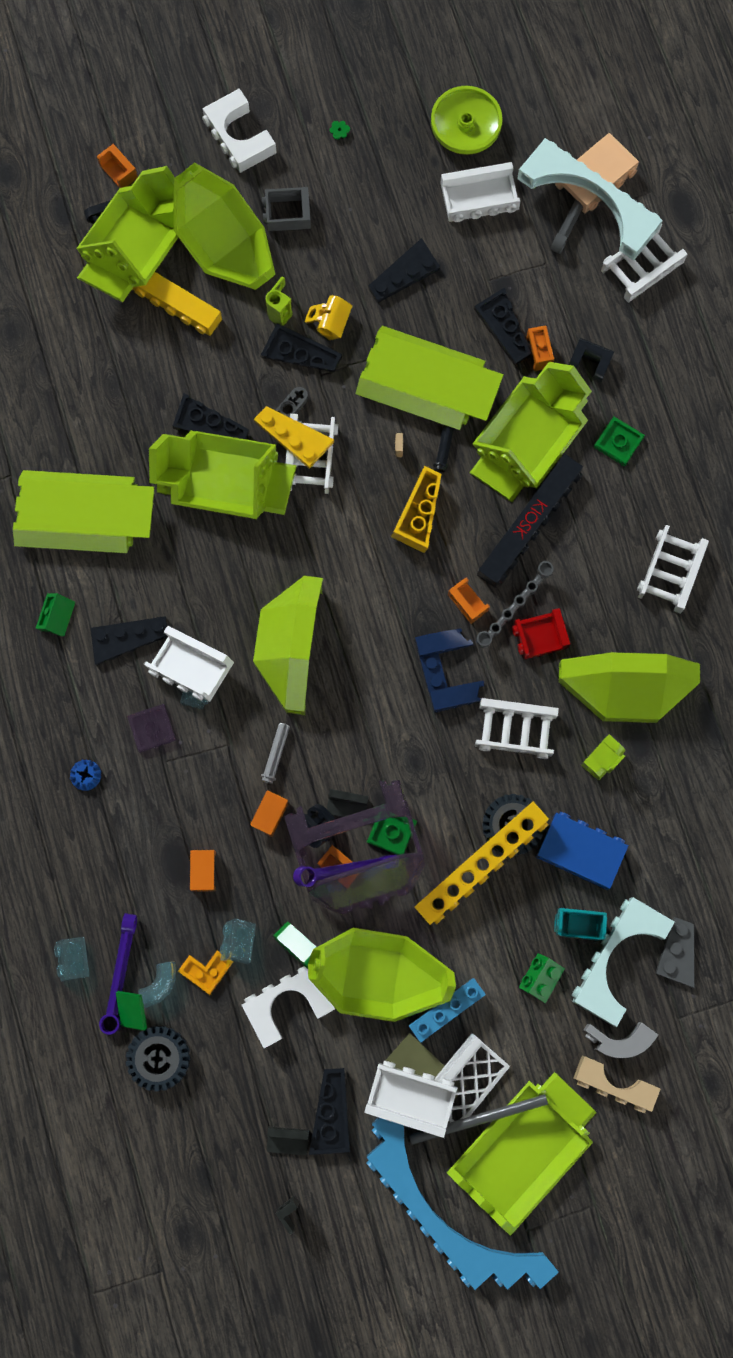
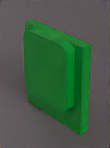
(131, 1010)

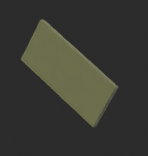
(414, 1055)

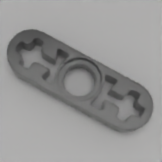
(292, 396)

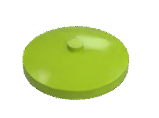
(466, 120)

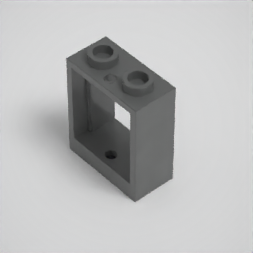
(284, 195)

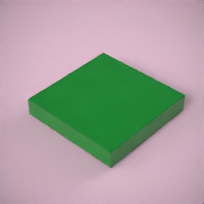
(619, 441)
(391, 835)

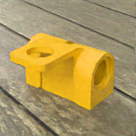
(331, 317)

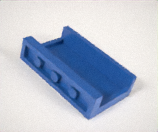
(582, 850)

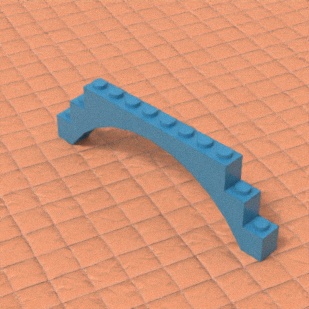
(470, 1258)

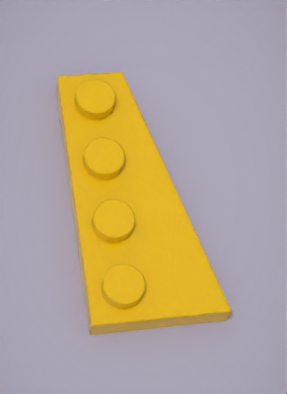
(294, 436)

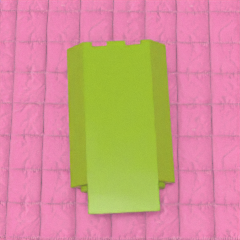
(427, 379)
(81, 511)
(525, 1153)

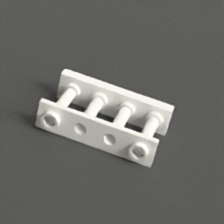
(646, 279)
(291, 459)
(691, 566)
(527, 712)

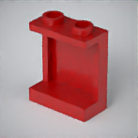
(541, 634)

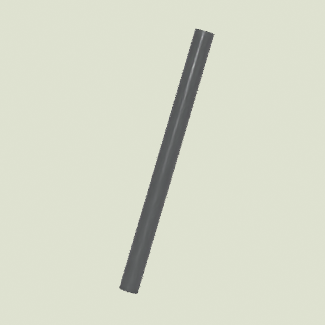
(483, 1118)

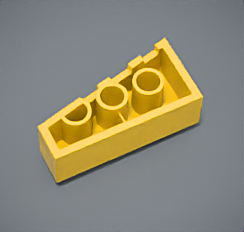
(417, 517)

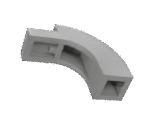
(632, 1045)

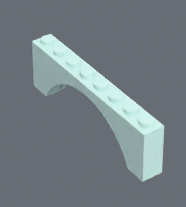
(553, 165)

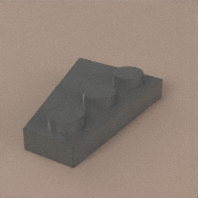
(678, 954)

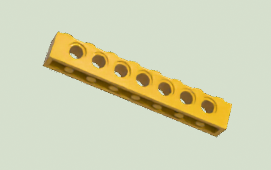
(426, 905)

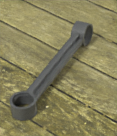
(561, 237)

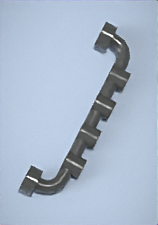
(485, 638)

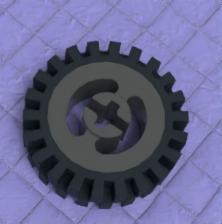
(497, 809)
(138, 1056)

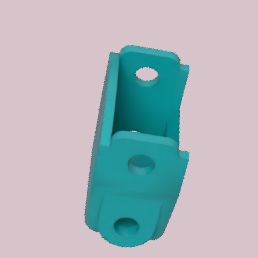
(580, 924)

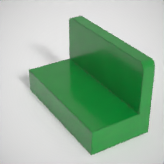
(55, 614)

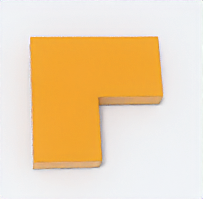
(206, 976)

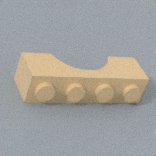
(640, 1093)

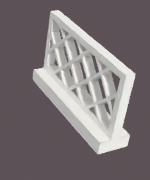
(458, 1062)

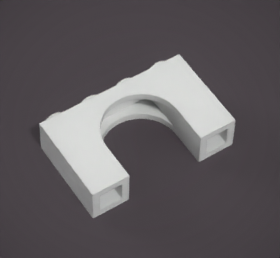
(242, 153)
(259, 1008)

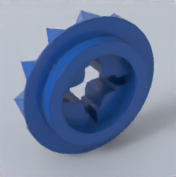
(88, 783)

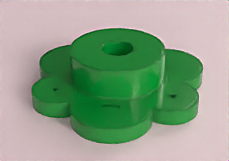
(339, 129)

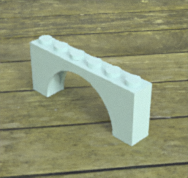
(594, 991)

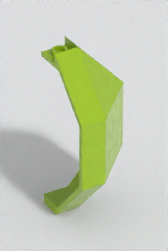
(220, 228)
(286, 642)
(629, 684)
(379, 975)

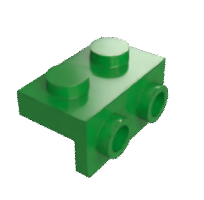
(541, 977)

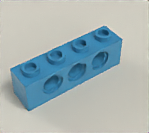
(442, 1014)

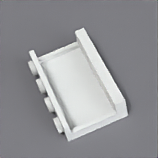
(479, 192)
(190, 665)
(411, 1099)

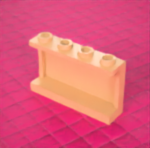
(611, 162)

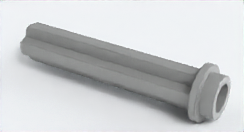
(275, 753)

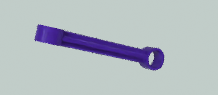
(325, 872)
(127, 931)

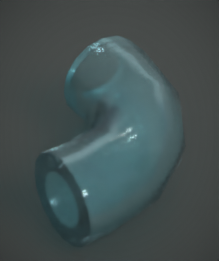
(161, 986)

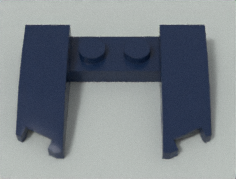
(441, 696)

